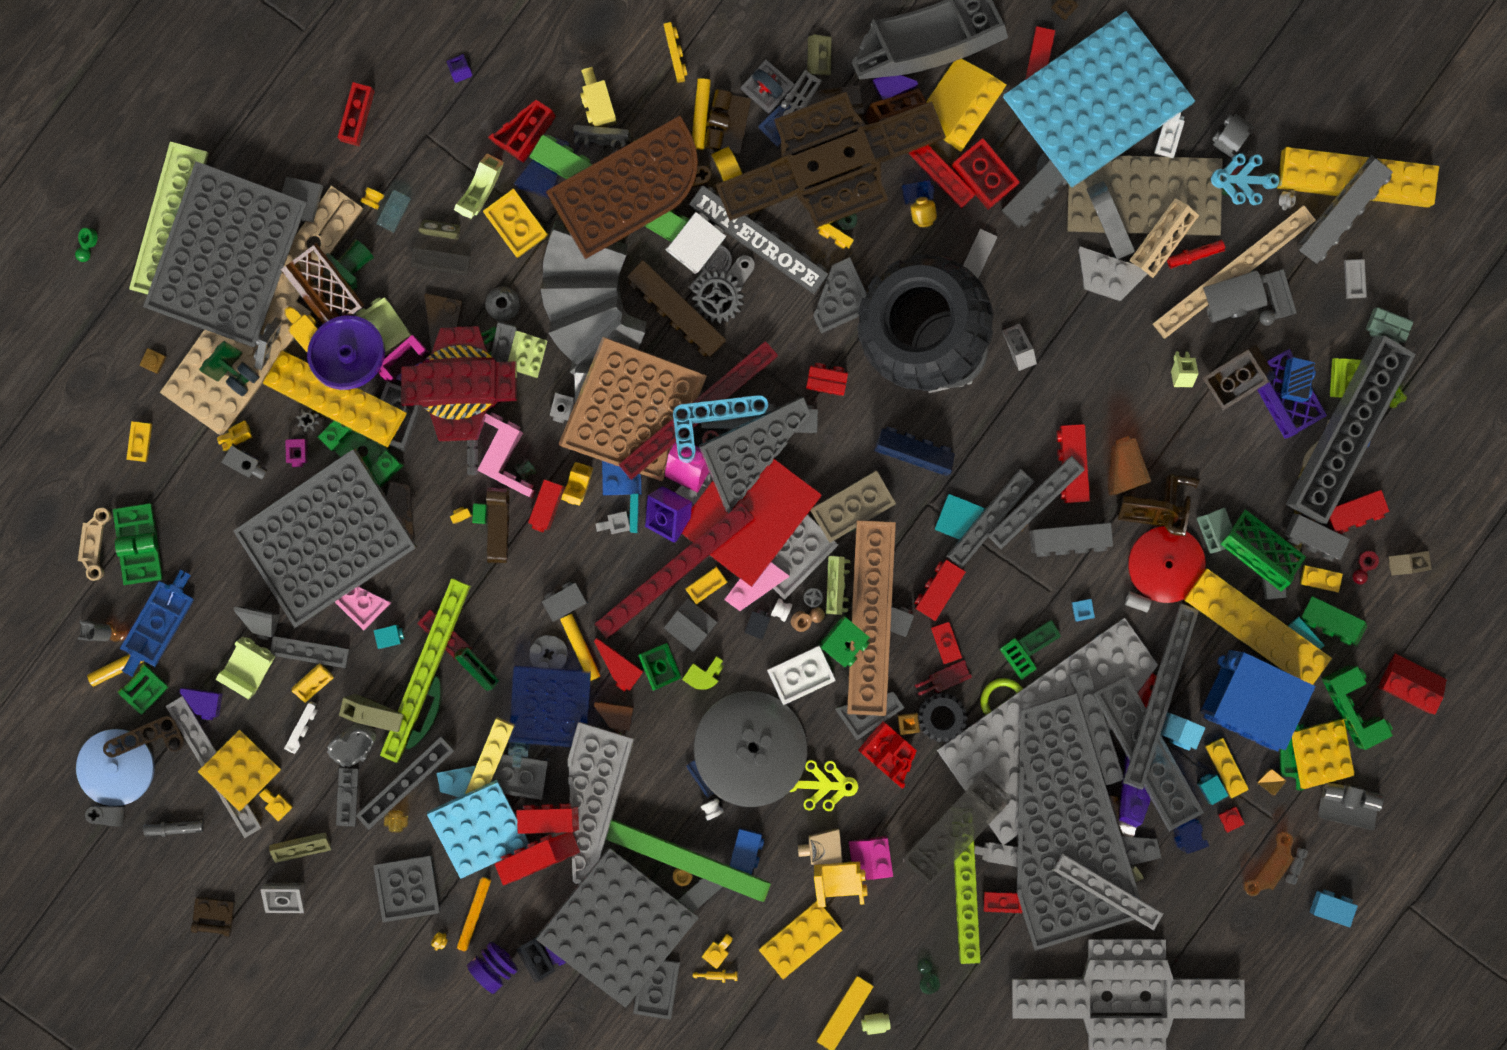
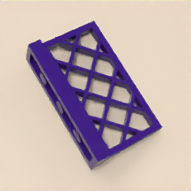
(1276, 406)

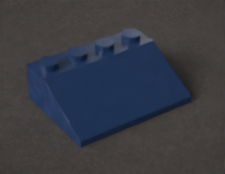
(915, 452)

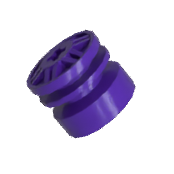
(488, 970)

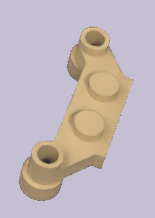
(91, 543)

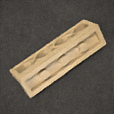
(1163, 235)

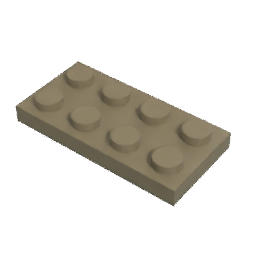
(854, 504)

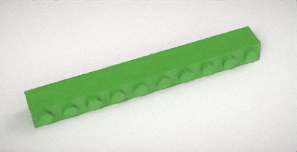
(567, 164)

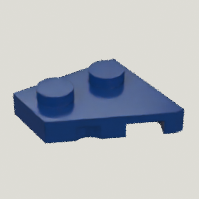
(617, 482)

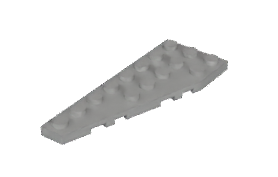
(595, 779)

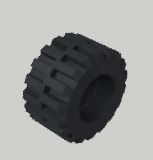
(953, 729)

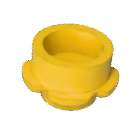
(439, 941)

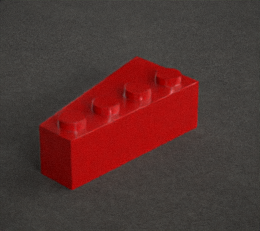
(536, 857)

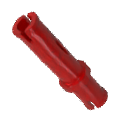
(1187, 257)

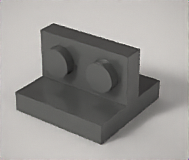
(690, 625)

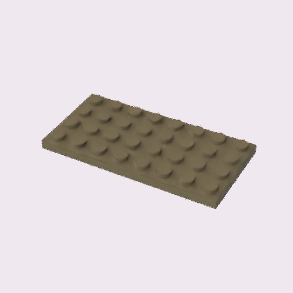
(1145, 190)

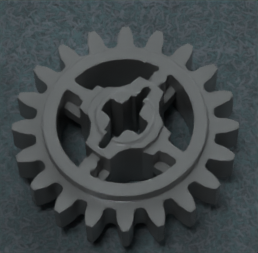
(703, 297)

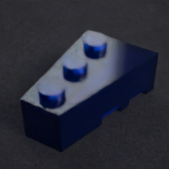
(538, 178)

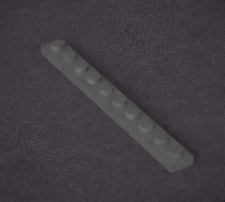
(1161, 696)

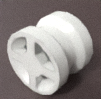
(781, 609)
(712, 809)

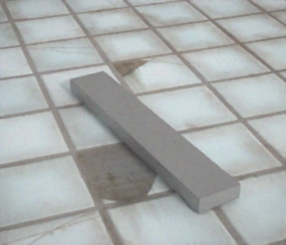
(1108, 891)

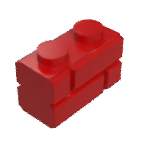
(827, 380)

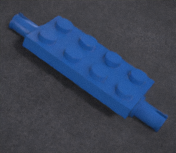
(157, 623)

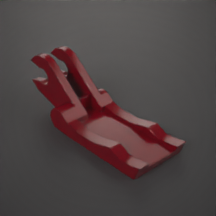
(946, 678)

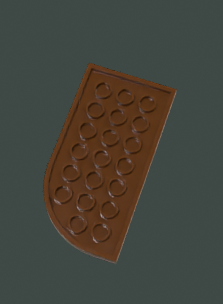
(627, 188)

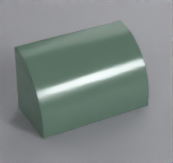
(1215, 528)

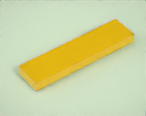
(845, 1013)

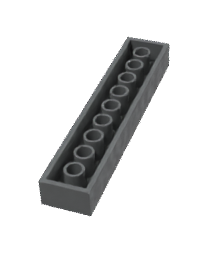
(1350, 429)

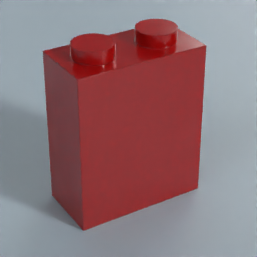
(546, 506)

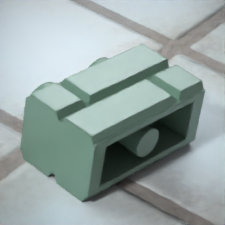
(1389, 324)

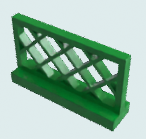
(1256, 558)

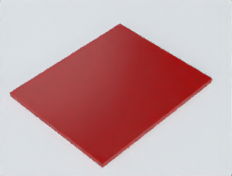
(778, 507)

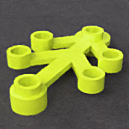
(826, 785)

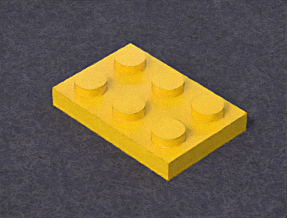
(515, 223)

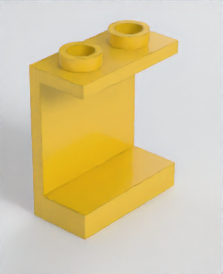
(839, 880)

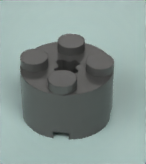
(1232, 135)

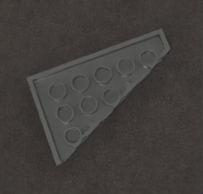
(744, 452)

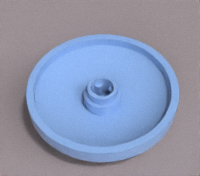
(115, 779)

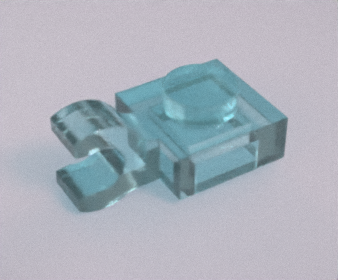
(518, 750)

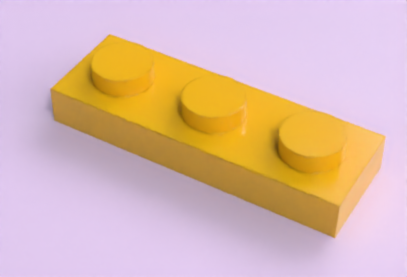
(675, 51)
(1226, 767)

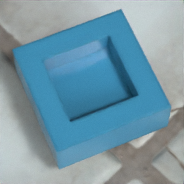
(1083, 610)

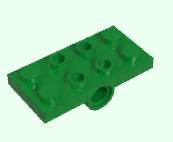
(137, 544)

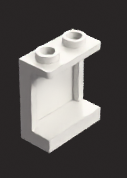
(696, 242)

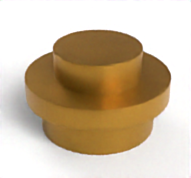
(682, 877)

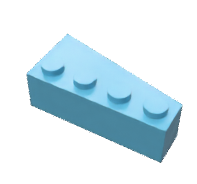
(1182, 731)

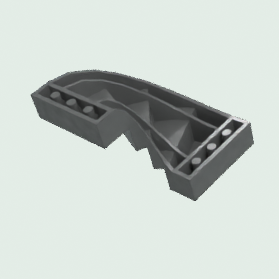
(585, 298)

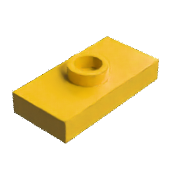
(706, 585)
(312, 683)

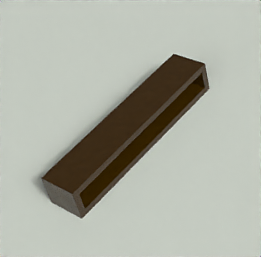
(676, 309)

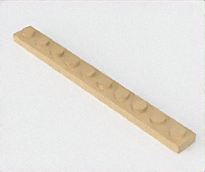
(1241, 265)

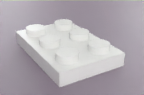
(801, 675)

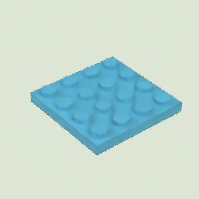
(477, 828)

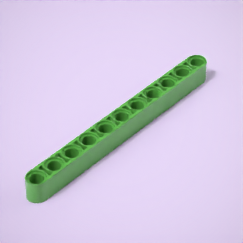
(688, 860)

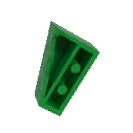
(1334, 621)

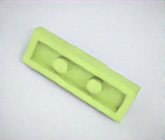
(836, 585)

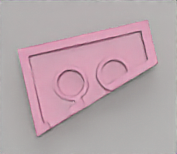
(744, 595)
(362, 606)

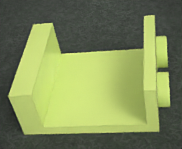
(387, 323)
(246, 667)

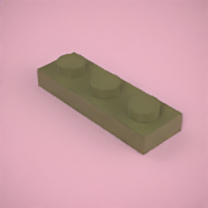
(300, 847)

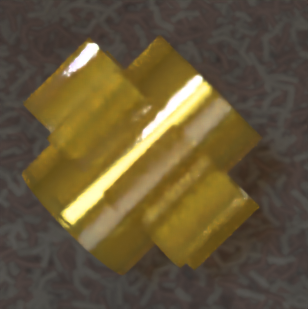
(396, 821)

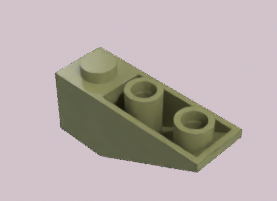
(370, 713)

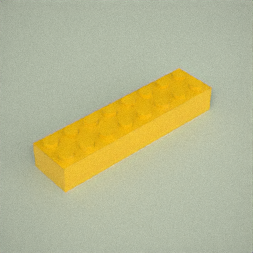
(1331, 172)

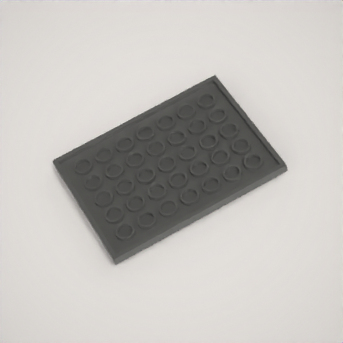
(225, 254)
(325, 538)

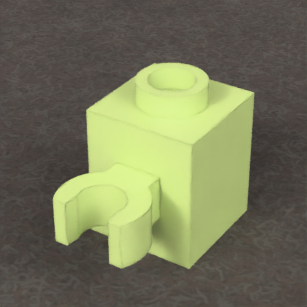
(1184, 370)

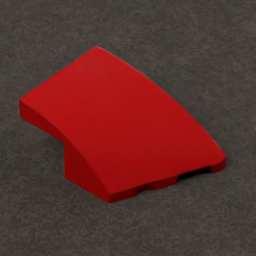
(889, 753)

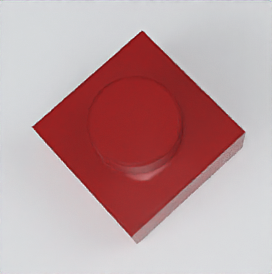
(1231, 819)

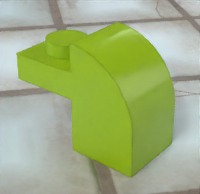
(703, 679)

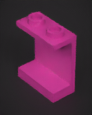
(411, 342)

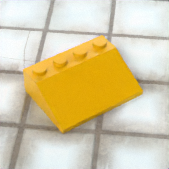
(964, 101)

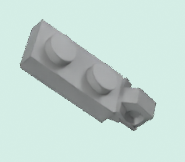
(998, 853)

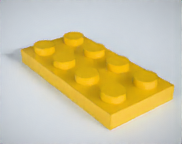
(800, 939)

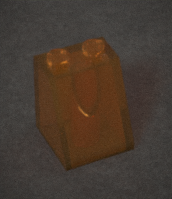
(1126, 467)

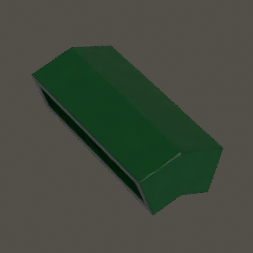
(474, 670)

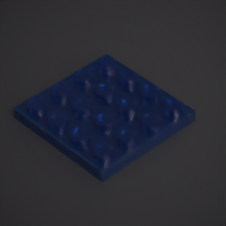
(548, 705)

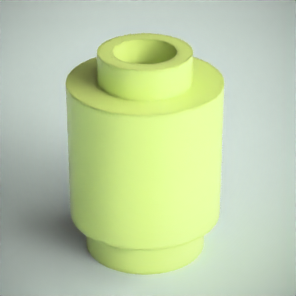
(876, 1023)

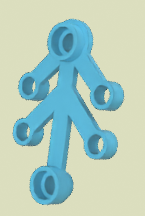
(1243, 180)

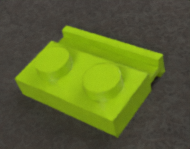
(1341, 375)

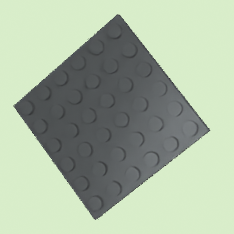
(617, 927)

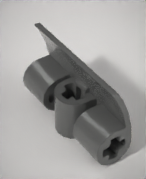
(1235, 296)
(1350, 805)

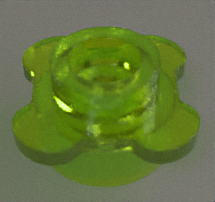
(1400, 398)

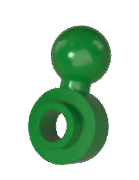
(87, 238)

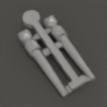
(789, 97)

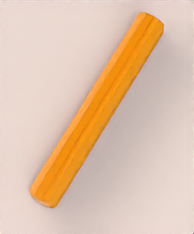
(473, 914)

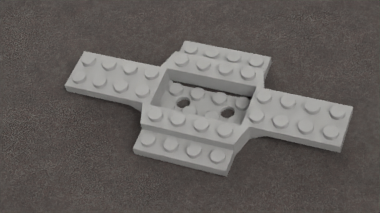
(1126, 970)

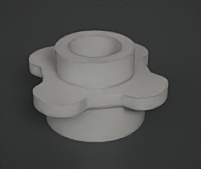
(1287, 199)

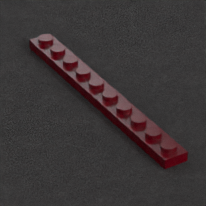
(720, 390)
(674, 570)

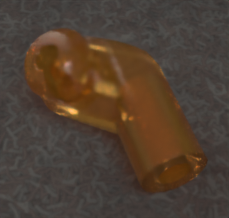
(118, 636)

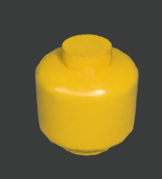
(923, 212)

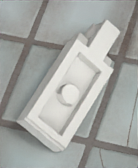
(1169, 137)
(301, 728)

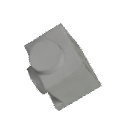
(567, 402)

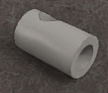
(1138, 602)

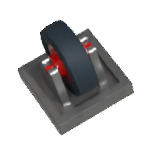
(767, 86)

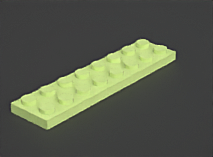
(169, 193)

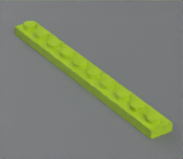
(426, 668)

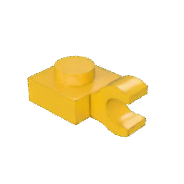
(236, 435)
(277, 806)
(716, 952)

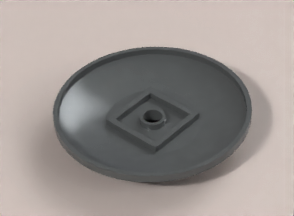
(724, 755)

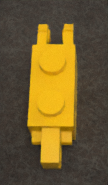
(301, 326)

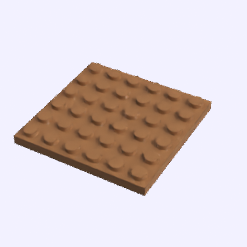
(626, 403)

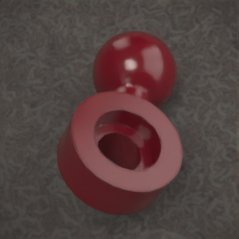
(1360, 576)

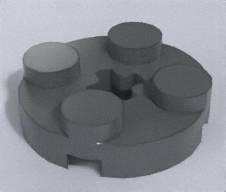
(549, 642)

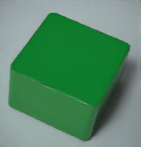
(480, 513)

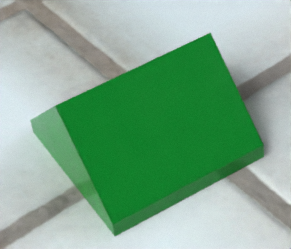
(659, 666)

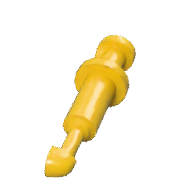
(717, 975)

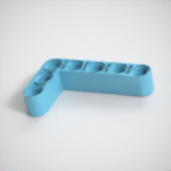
(711, 415)

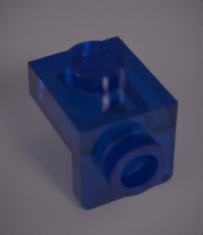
(917, 190)

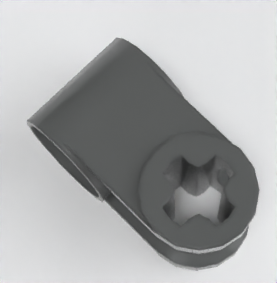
(94, 631)
(108, 815)

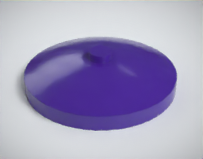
(346, 352)

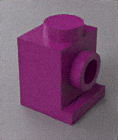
(294, 445)

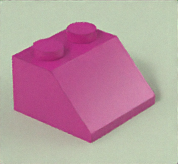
(686, 474)
(873, 856)

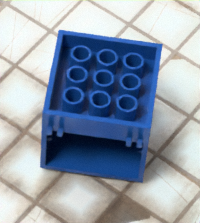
(1256, 700)

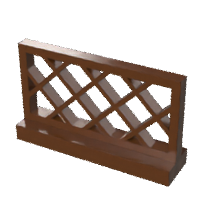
(314, 293)

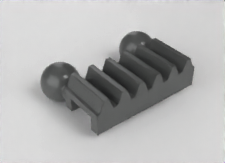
(1279, 297)

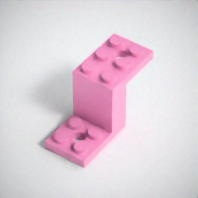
(500, 453)

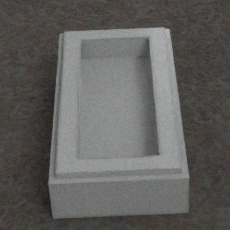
(1355, 278)

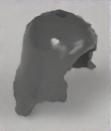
(352, 744)

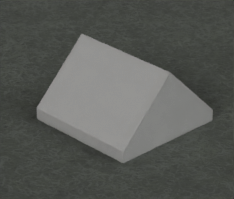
(283, 897)

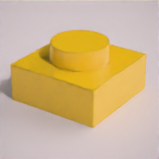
(460, 514)

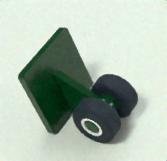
(222, 361)

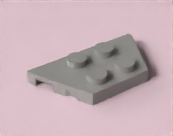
(1108, 275)

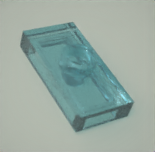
(393, 211)

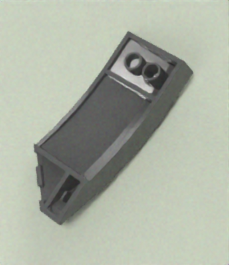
(928, 38)

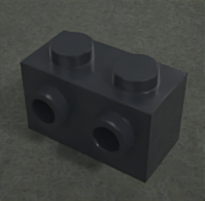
(535, 960)

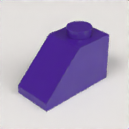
(893, 85)
(203, 702)

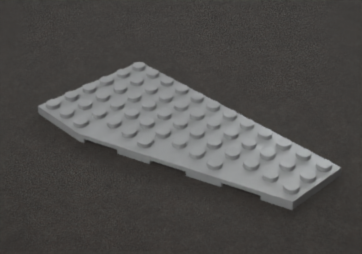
(994, 740)

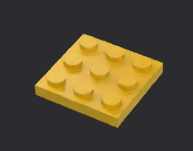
(1322, 753)
(239, 770)

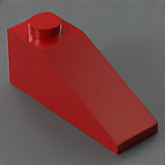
(620, 668)

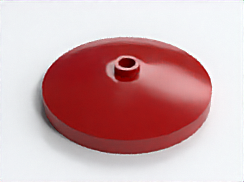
(1148, 566)

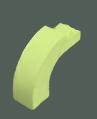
(480, 187)

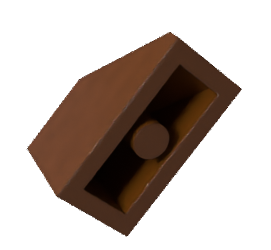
(616, 716)

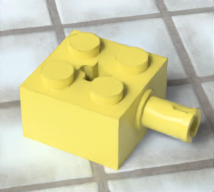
(597, 100)

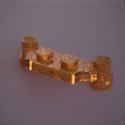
(1273, 868)

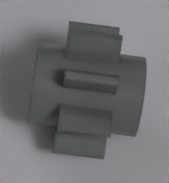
(306, 415)

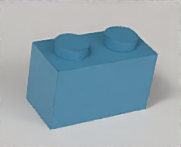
(1333, 908)

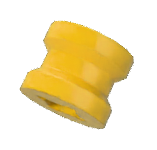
(372, 198)

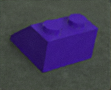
(667, 513)

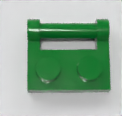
(147, 694)

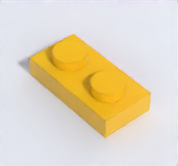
(841, 239)
(139, 441)
(1321, 578)

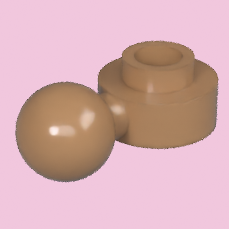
(816, 615)

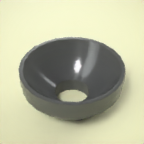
(509, 311)

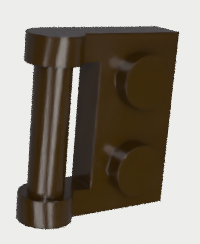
(214, 910)

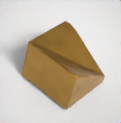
(908, 723)
(1271, 781)

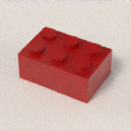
(985, 174)

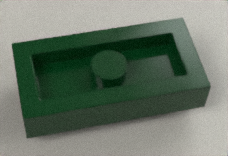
(1039, 638)

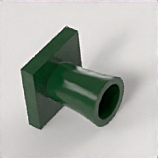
(351, 261)

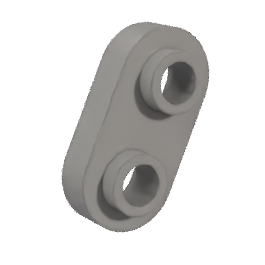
(739, 272)

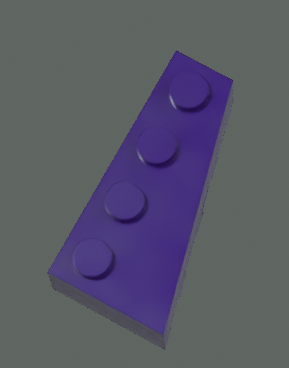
(1133, 802)

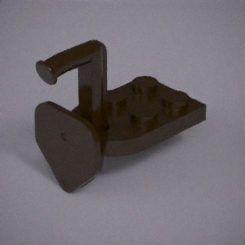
(1160, 512)

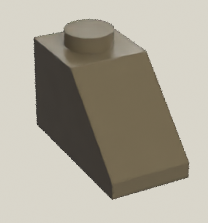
(1409, 563)

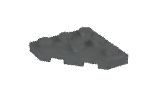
(840, 297)

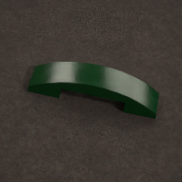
(436, 691)

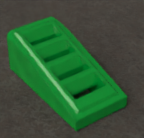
(1006, 647)

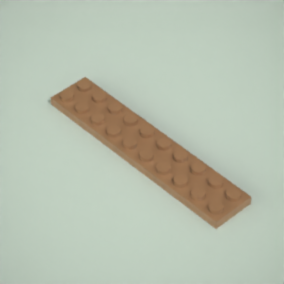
(872, 615)

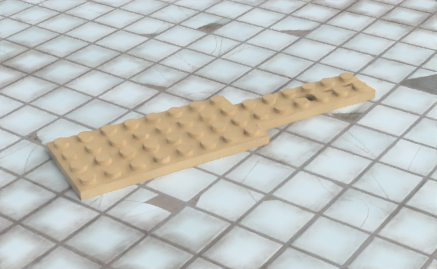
(215, 401)

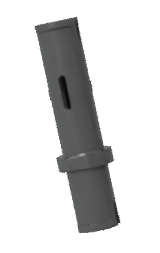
(173, 828)

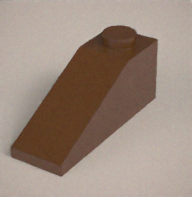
(894, 105)

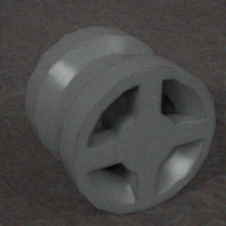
(813, 599)

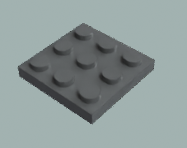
(406, 888)

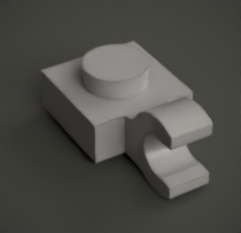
(616, 523)

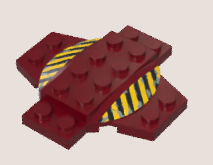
(458, 383)

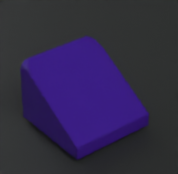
(459, 68)

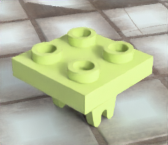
(527, 353)

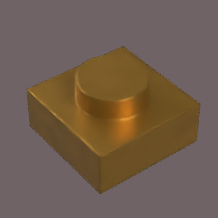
(153, 361)

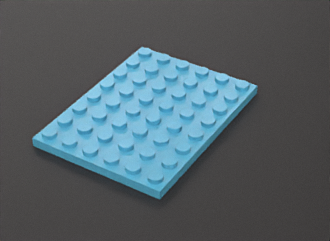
(1098, 99)

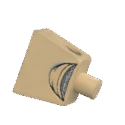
(823, 847)

